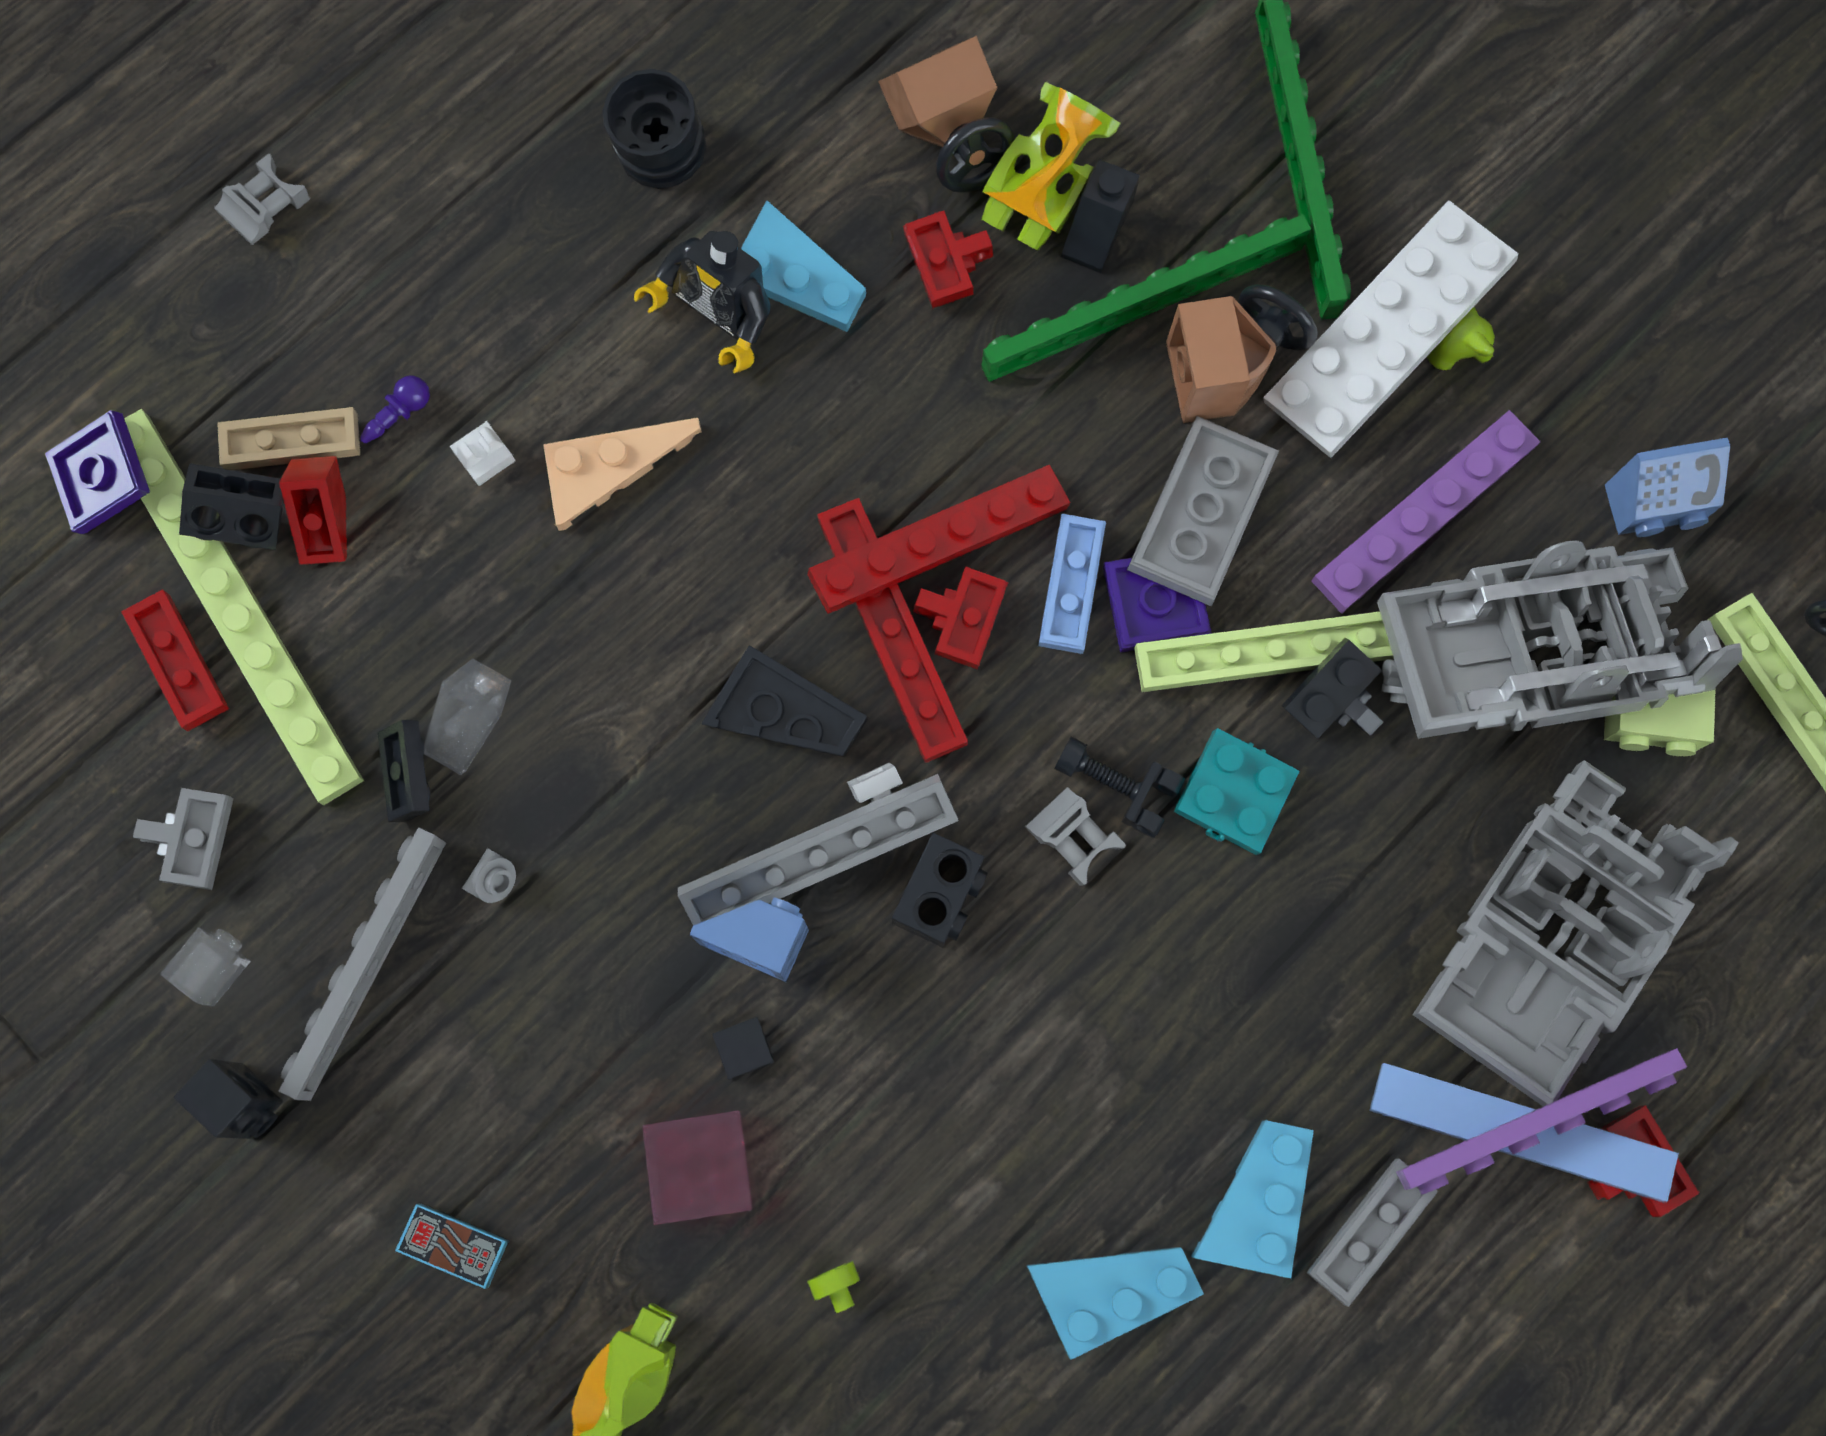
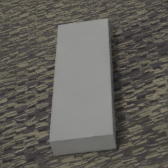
(1369, 1236)

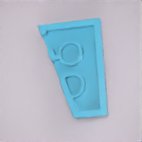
(801, 272)
(1262, 1208)
(1112, 1294)

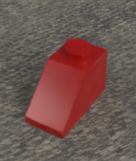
(316, 509)

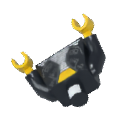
(720, 285)

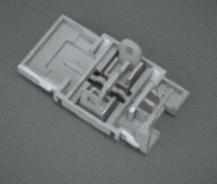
(1519, 1001)

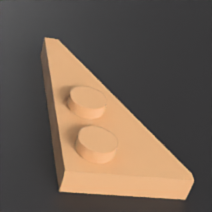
(594, 467)

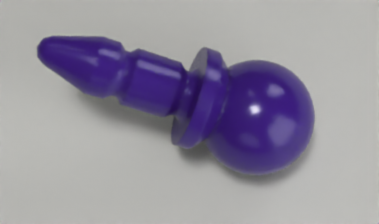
(408, 395)

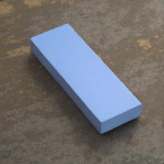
(1072, 583)

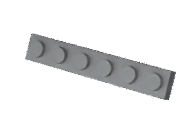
(821, 851)
(352, 981)

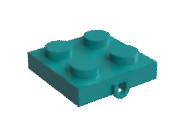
(1236, 791)

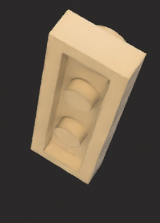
(288, 437)

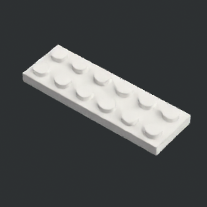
(1390, 328)

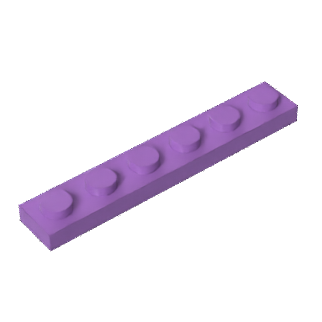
(1425, 511)
(1562, 1114)

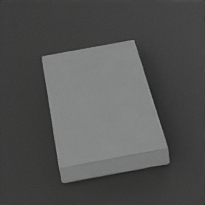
(1203, 511)

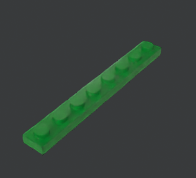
(1304, 166)
(1157, 292)

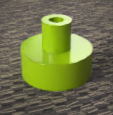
(835, 1285)

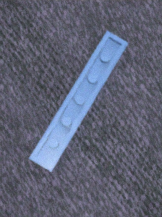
(1580, 1151)

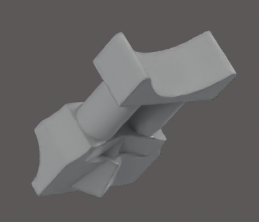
(246, 213)
(1063, 817)

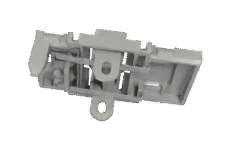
(1468, 657)

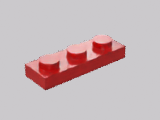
(175, 660)

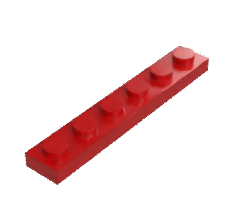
(937, 539)
(898, 644)

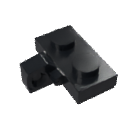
(1336, 692)

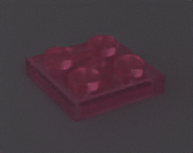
(697, 1167)

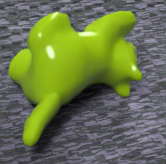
(1468, 339)

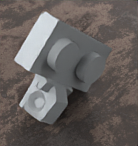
(190, 838)

